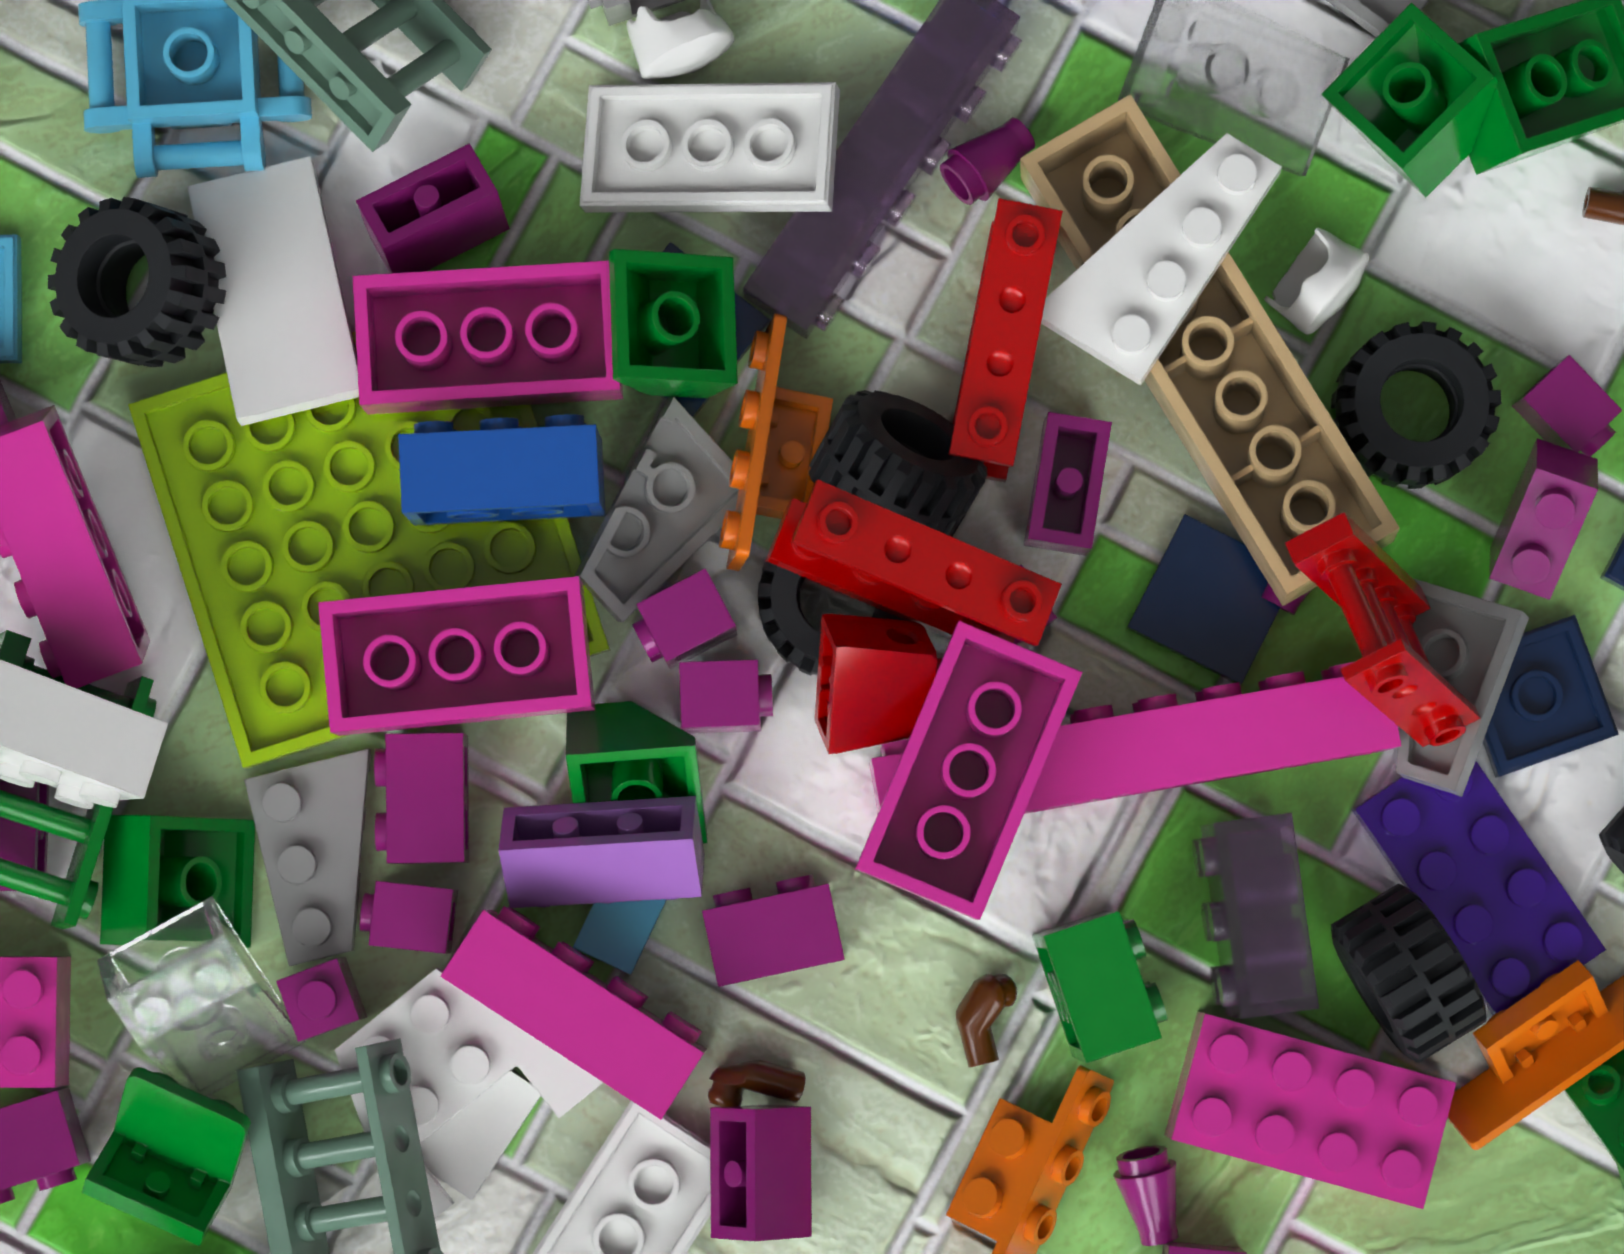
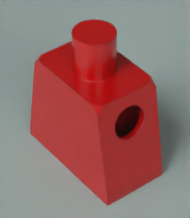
(871, 680)

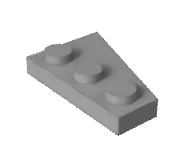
(660, 514)
(1472, 649)
(311, 850)

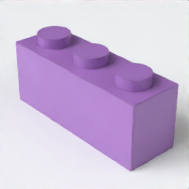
(602, 852)

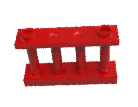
(1004, 335)
(909, 568)
(1381, 610)

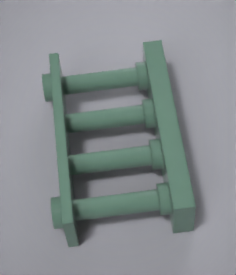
(344, 77)
(287, 1159)

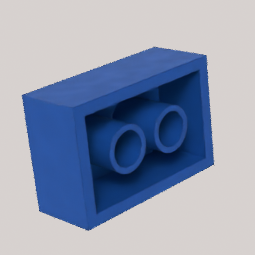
(501, 471)

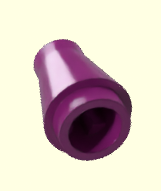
(984, 162)
(1149, 1190)

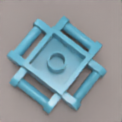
(184, 70)

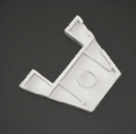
(456, 1055)

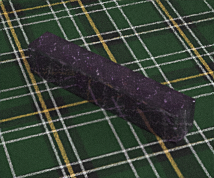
(882, 158)

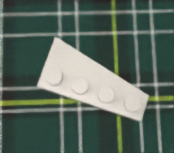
(1154, 269)

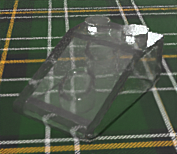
(1234, 73)
(197, 1000)

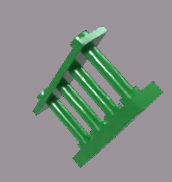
(77, 891)

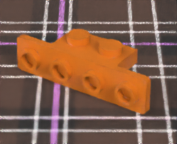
(779, 446)
(1539, 1051)
(1028, 1164)

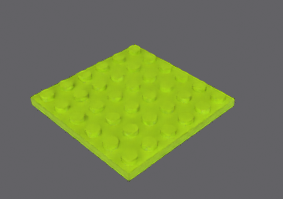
(308, 516)

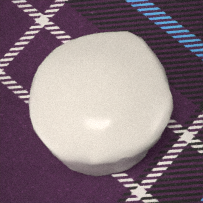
(678, 41)
(1319, 281)

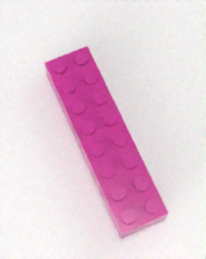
(1198, 741)

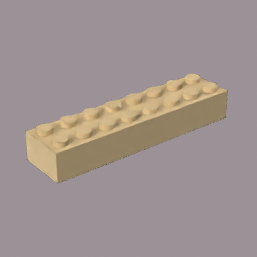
(1226, 369)

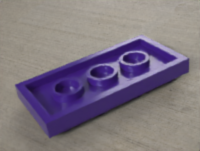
(1480, 883)

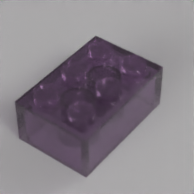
(1256, 916)

